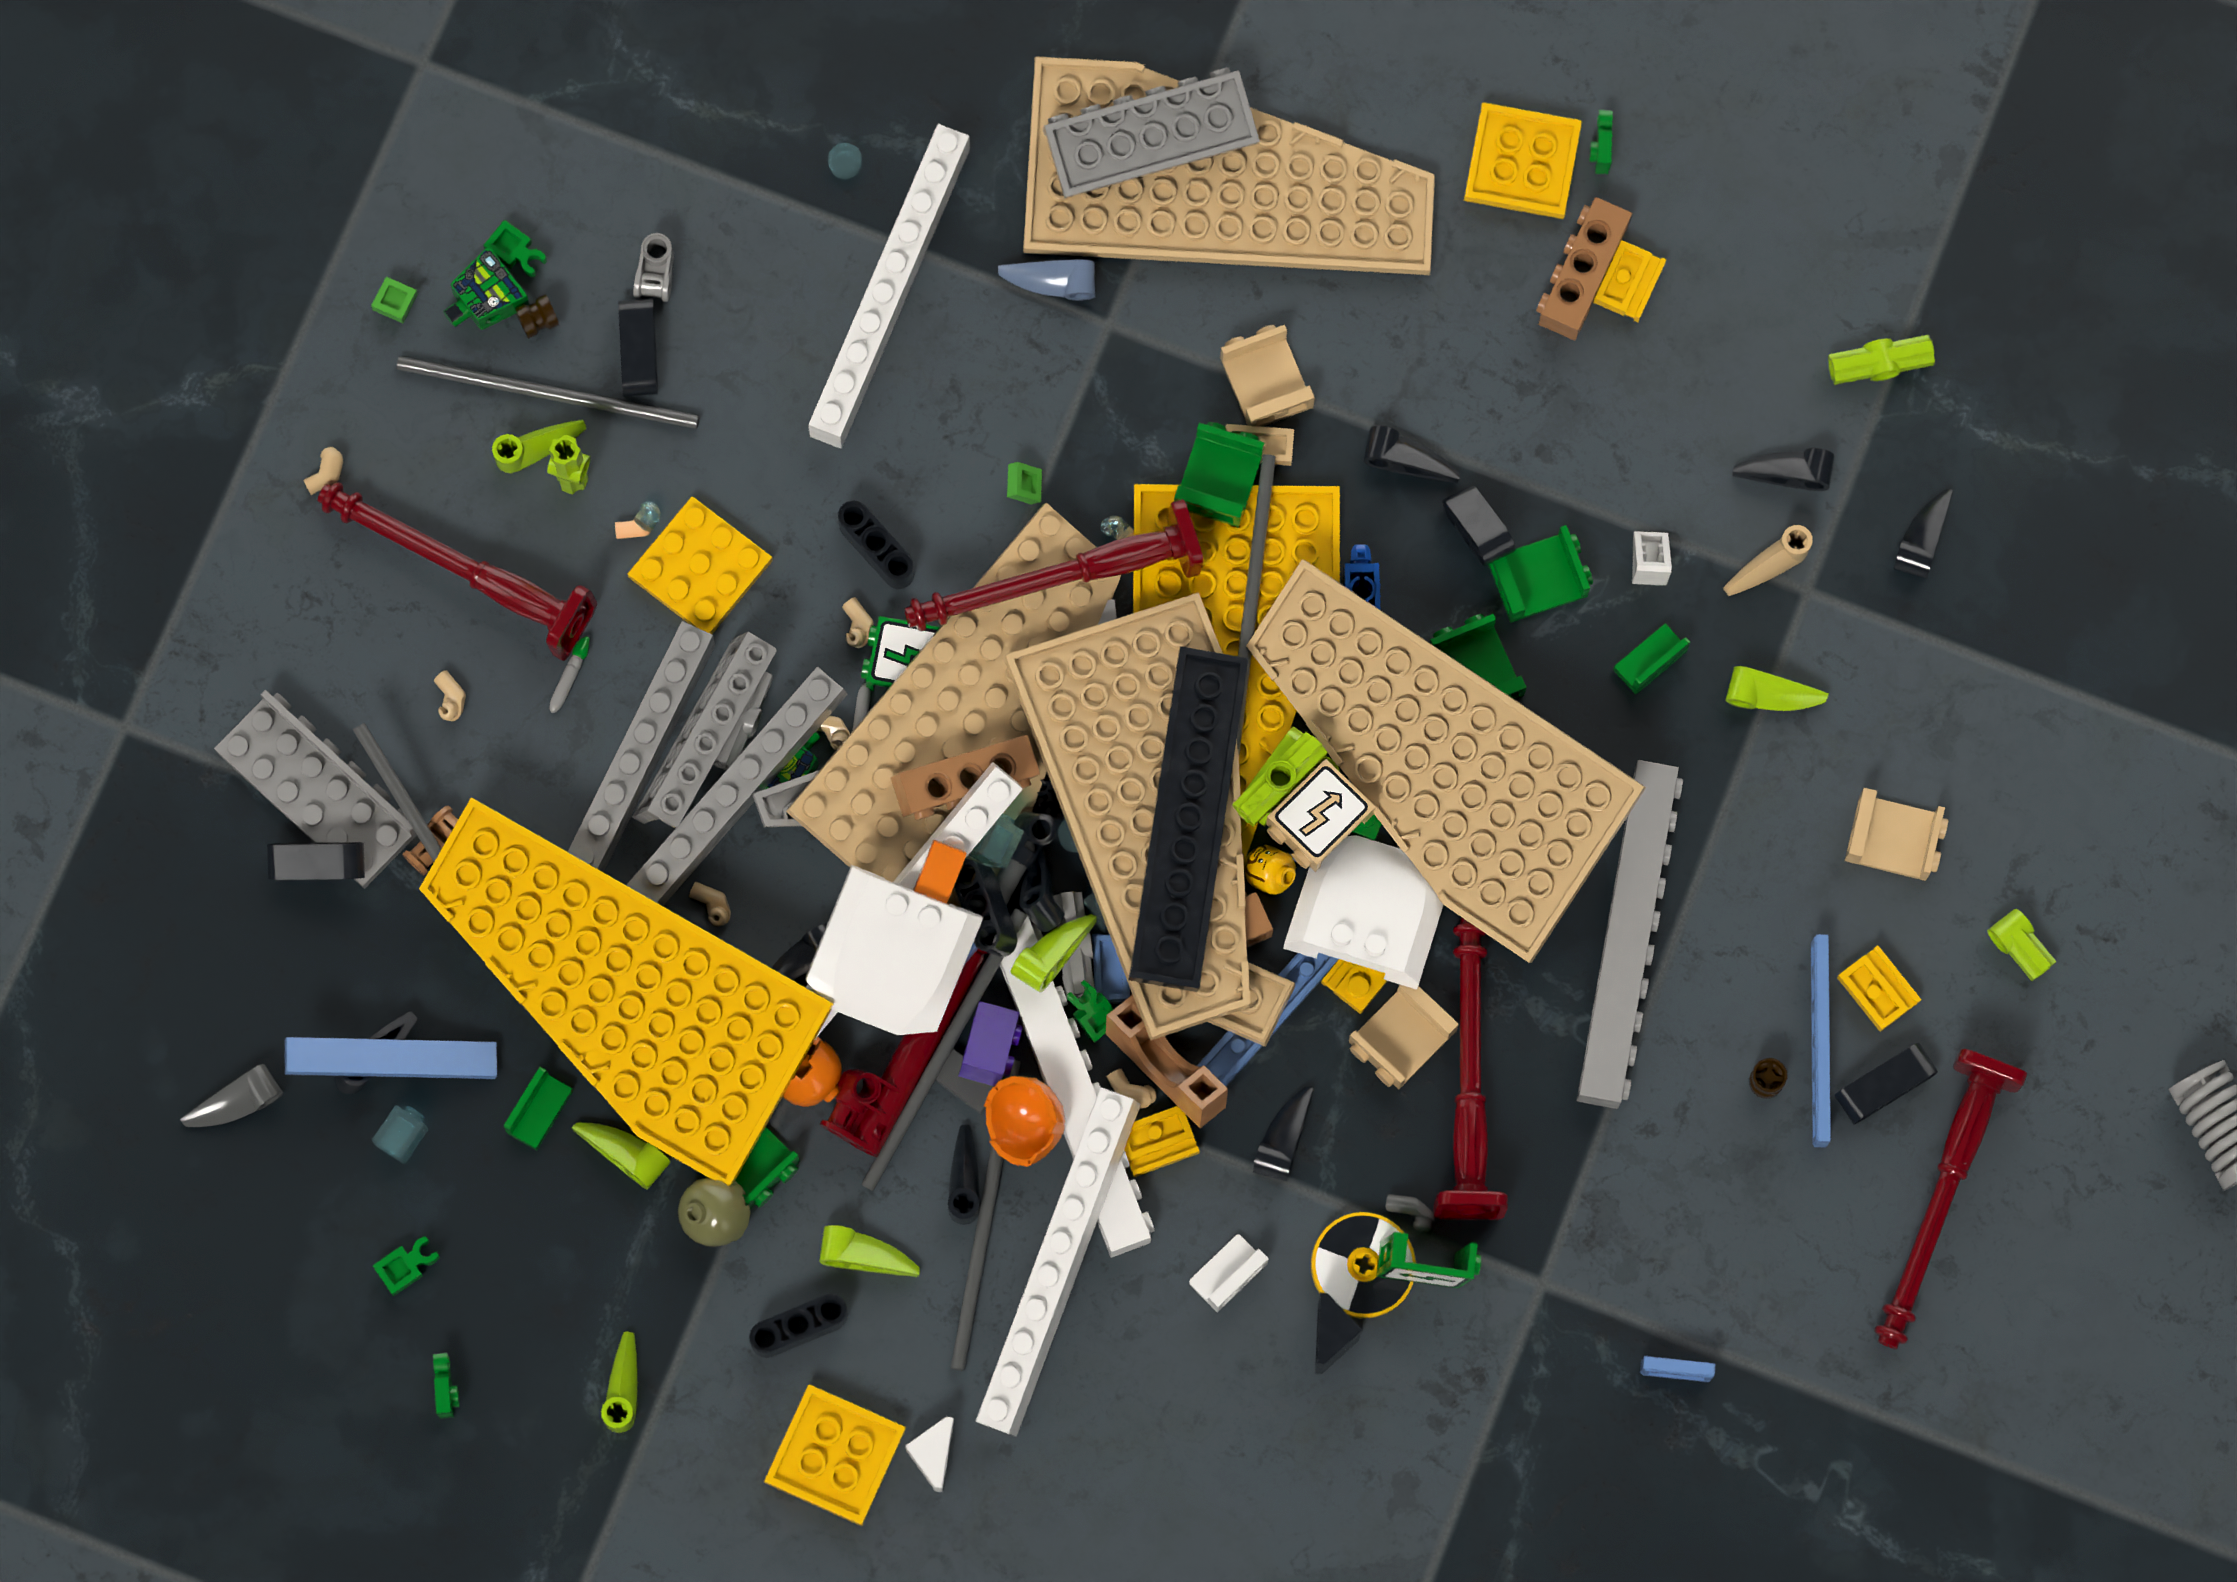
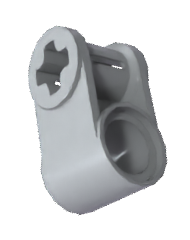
(654, 274)

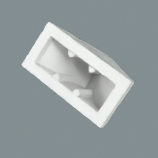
(1651, 558)
(931, 1452)

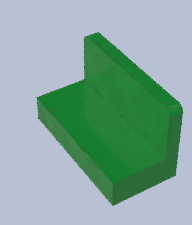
(1651, 658)
(537, 1109)

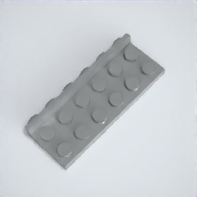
(1150, 132)
(705, 730)
(314, 784)

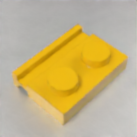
(1629, 281)
(1354, 983)
(1879, 988)
(1160, 1141)

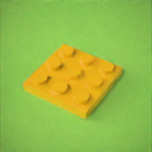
(1522, 160)
(700, 566)
(835, 1455)

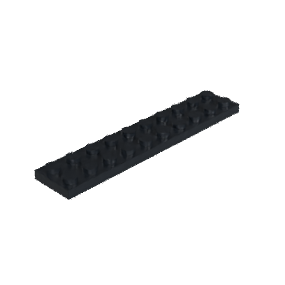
(1188, 819)

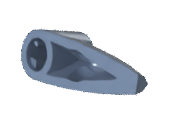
(1055, 278)

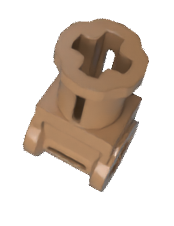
(418, 856)

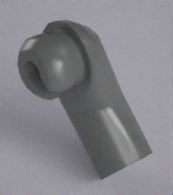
(1413, 1207)

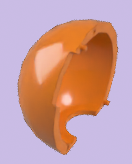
(1023, 1119)

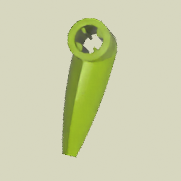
(531, 446)
(1766, 691)
(1049, 955)
(630, 1154)
(856, 1251)
(622, 1385)

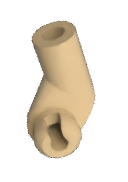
(329, 470)
(860, 625)
(453, 699)
(835, 731)
(715, 902)
(1143, 1094)

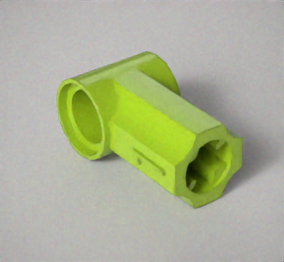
(2016, 936)

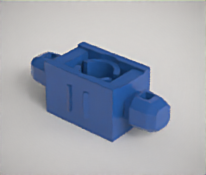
(1361, 570)

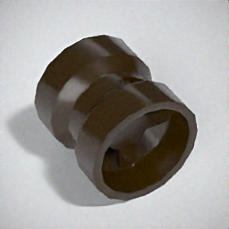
(537, 316)
(1772, 1074)

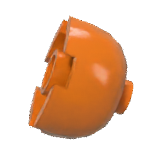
(816, 1076)

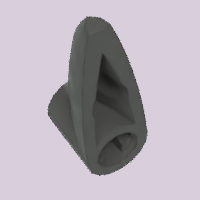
(240, 1098)

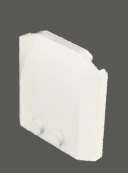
(1367, 910)
(891, 954)

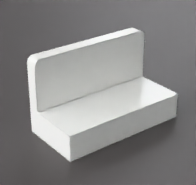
(1228, 1272)

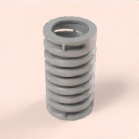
(2210, 1118)

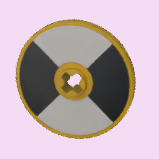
(1338, 1275)

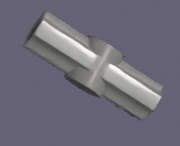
(745, 726)
(1079, 965)

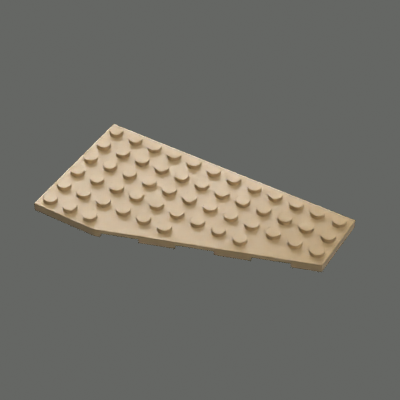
(1272, 204)
(949, 704)
(1101, 728)
(1460, 774)

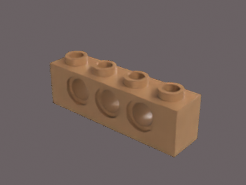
(1569, 317)
(912, 785)

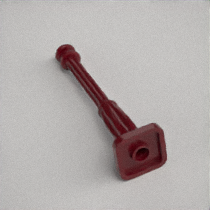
(1109, 560)
(563, 618)
(1966, 1133)
(1470, 1141)

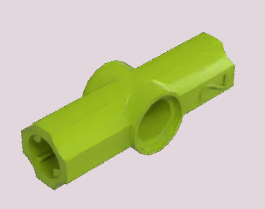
(1881, 359)
(568, 464)
(1265, 794)

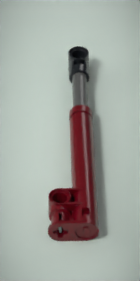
(870, 1115)

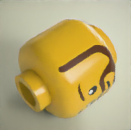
(1270, 869)

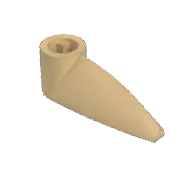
(1772, 561)

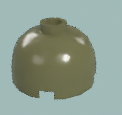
(713, 1212)

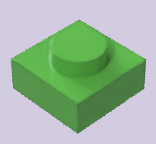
(394, 299)
(1024, 483)

